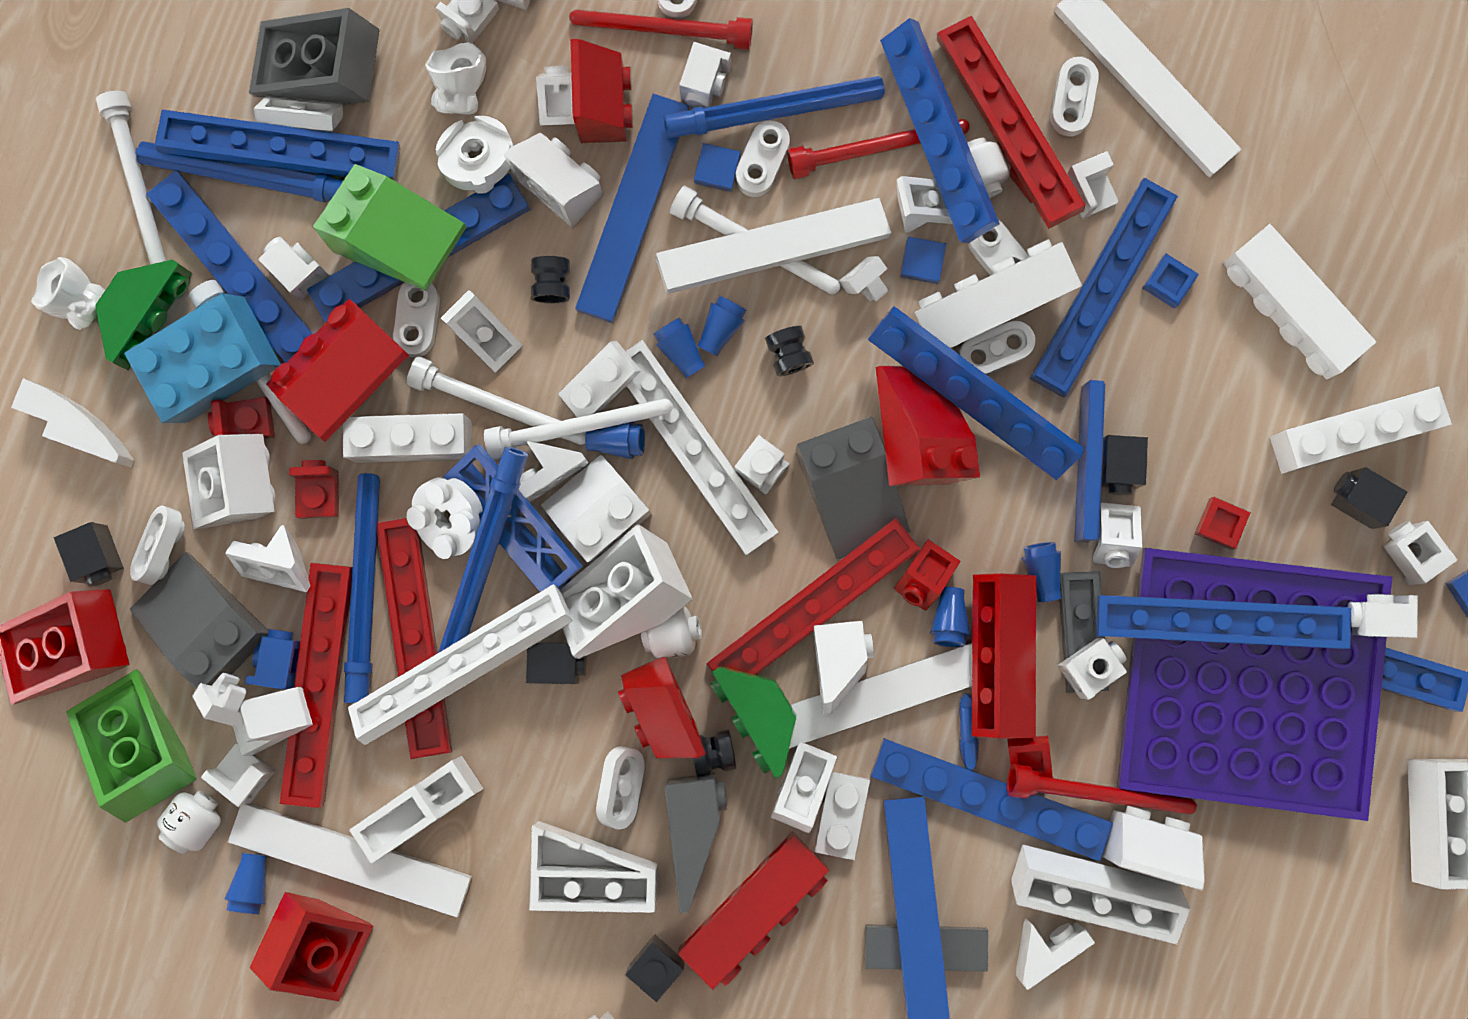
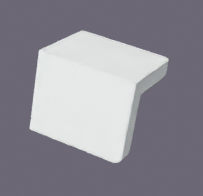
(1093, 184)
(239, 777)

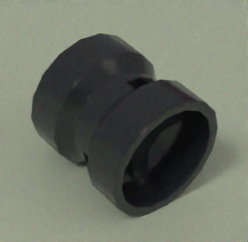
(550, 276)
(789, 351)
(718, 754)

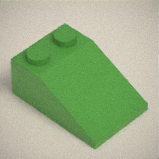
(388, 228)
(129, 748)

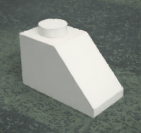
(840, 660)

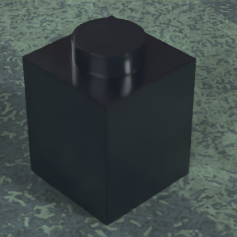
(1124, 463)
(1368, 497)
(89, 554)
(553, 664)
(655, 968)

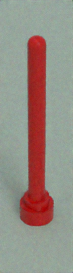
(735, 32)
(803, 160)
(1025, 782)

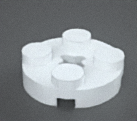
(477, 172)
(429, 520)

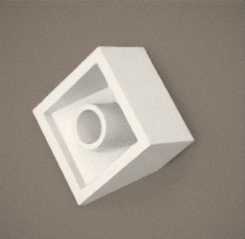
(554, 177)
(228, 480)
(595, 509)
(1155, 847)

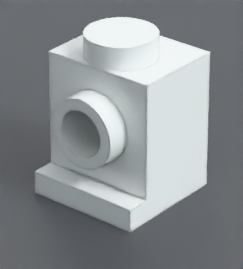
(704, 75)
(292, 267)
(761, 465)
(1430, 554)
(1385, 616)
(1080, 672)

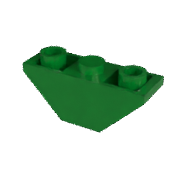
(138, 306)
(760, 712)

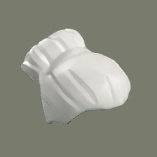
(457, 77)
(67, 293)

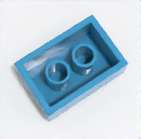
(202, 358)

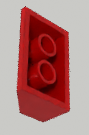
(336, 369)

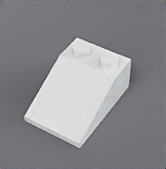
(623, 593)

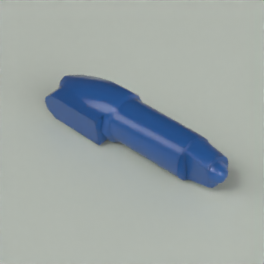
(968, 744)

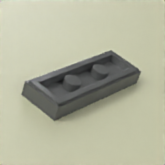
(1079, 615)
(961, 948)

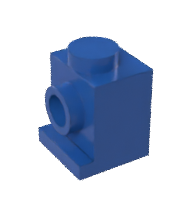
(275, 660)

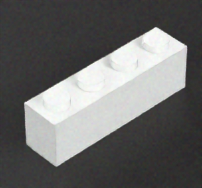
(1000, 296)
(1298, 303)
(1360, 430)
(1100, 894)

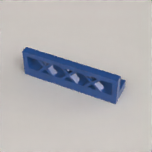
(516, 539)

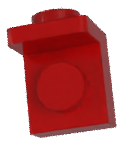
(241, 417)
(315, 490)
(927, 575)

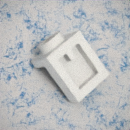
(466, 17)
(555, 96)
(1118, 535)

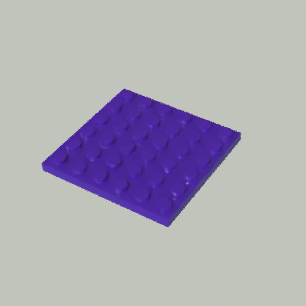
(1254, 718)

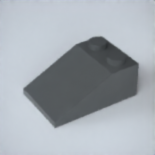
(316, 57)
(850, 484)
(198, 622)
(693, 821)

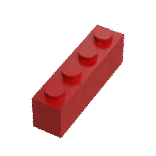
(1004, 656)
(753, 911)

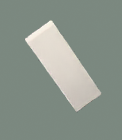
(70, 423)
(416, 809)

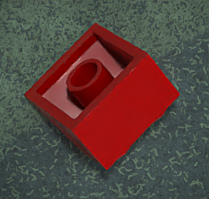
(599, 93)
(661, 711)
(310, 948)

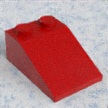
(923, 432)
(61, 645)

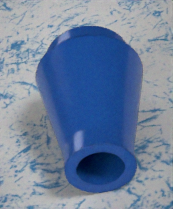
(721, 324)
(680, 347)
(620, 440)
(1045, 563)
(950, 620)
(248, 885)

